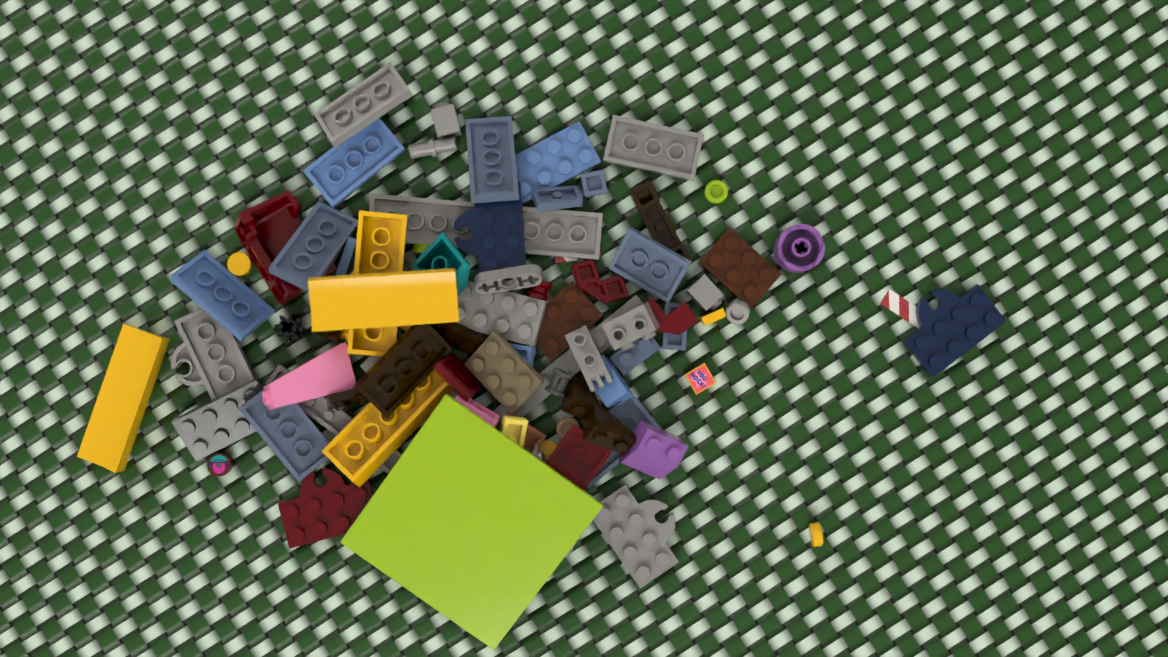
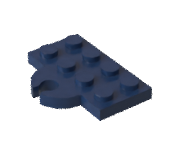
(495, 234)
(951, 327)

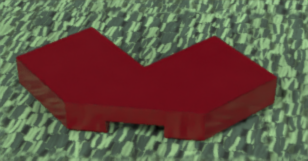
(588, 281)
(676, 321)

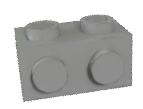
(631, 326)

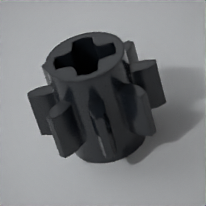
(297, 328)

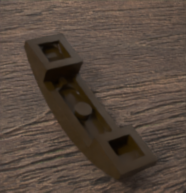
(655, 218)

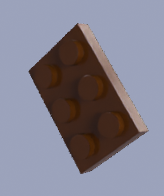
(739, 268)
(563, 315)

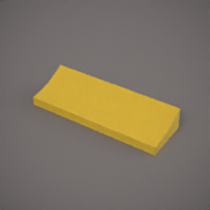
(378, 250)
(383, 299)
(123, 398)
(374, 438)

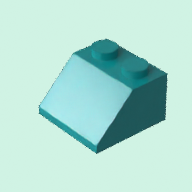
(444, 255)

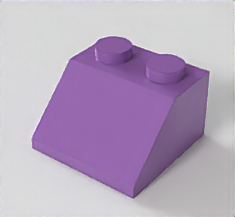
(654, 451)

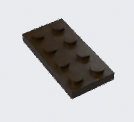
(403, 368)

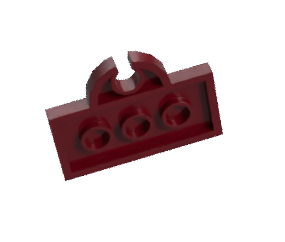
(323, 510)

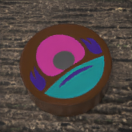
(219, 464)

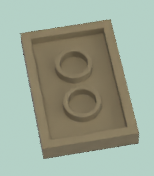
(504, 372)

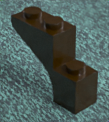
(598, 424)

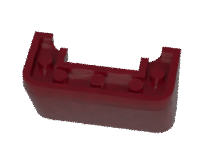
(264, 234)

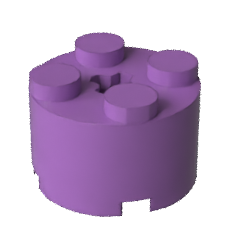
(810, 242)

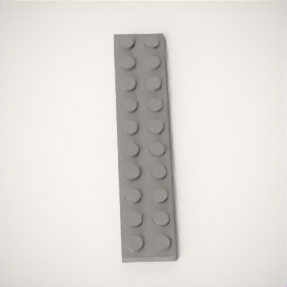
(545, 232)

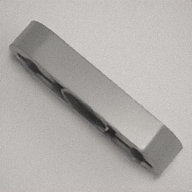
(493, 282)

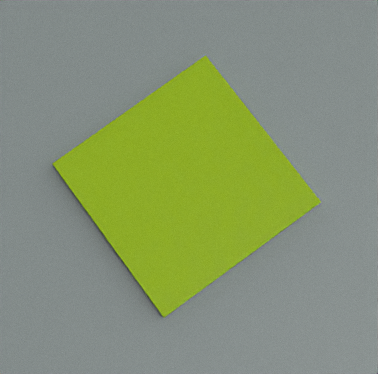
(471, 522)

